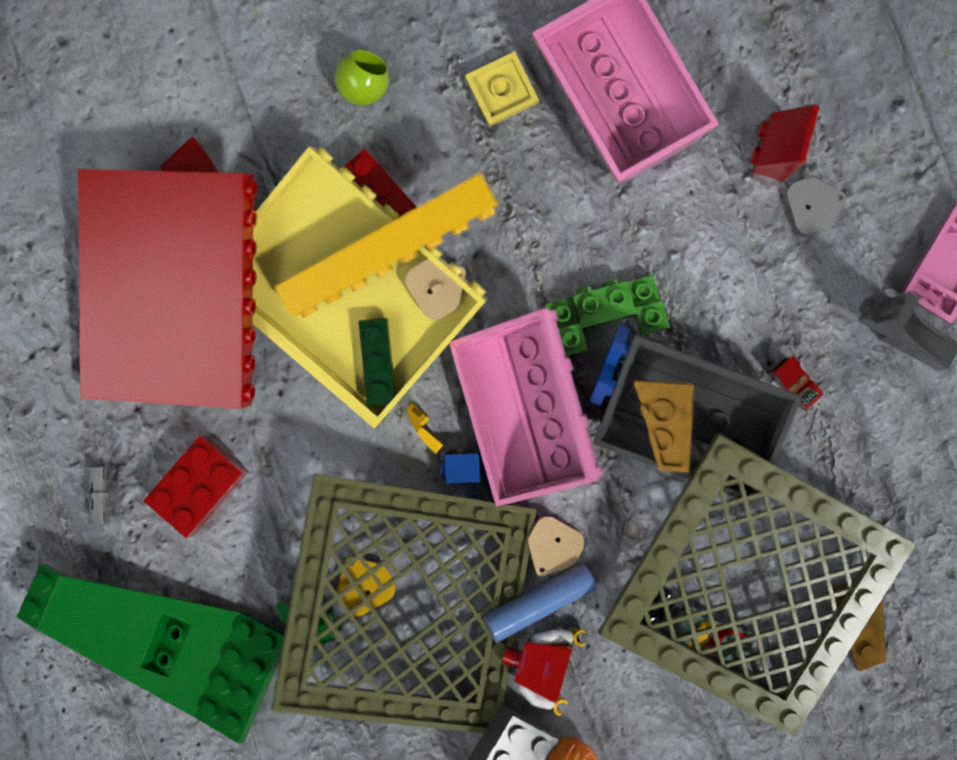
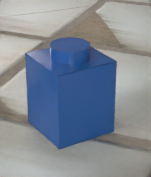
(460, 468)

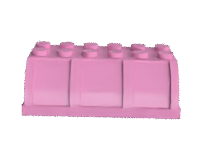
(625, 83)
(525, 408)

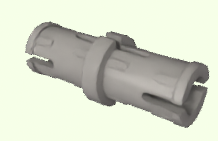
(97, 495)

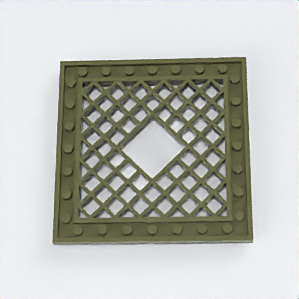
(327, 495)
(847, 621)

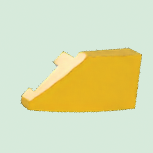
(418, 421)

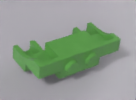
(607, 305)

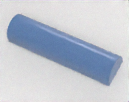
(539, 602)

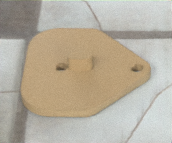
(445, 293)
(551, 554)

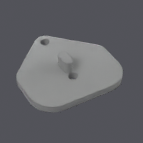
(822, 205)

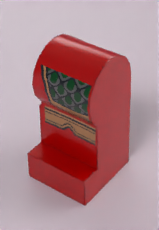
(794, 379)

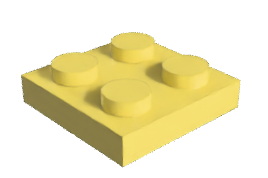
(501, 89)

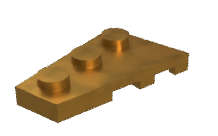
(669, 421)
(870, 644)

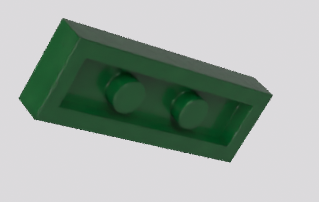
(377, 361)

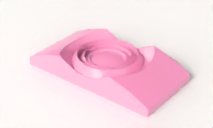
(936, 272)

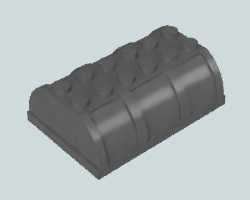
(723, 403)

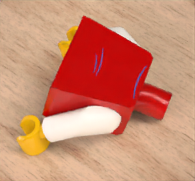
(543, 666)

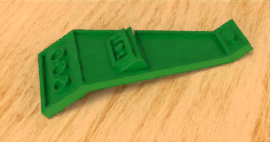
(212, 670)

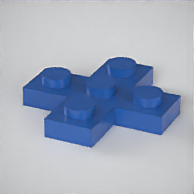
(611, 366)

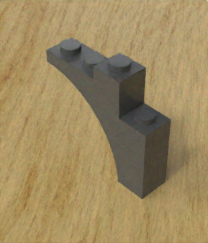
(907, 330)

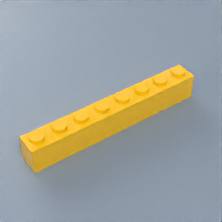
(388, 244)

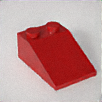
(784, 142)

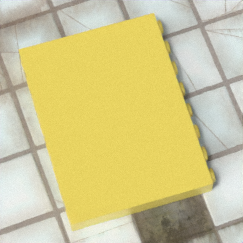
(306, 221)

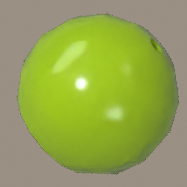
(361, 77)

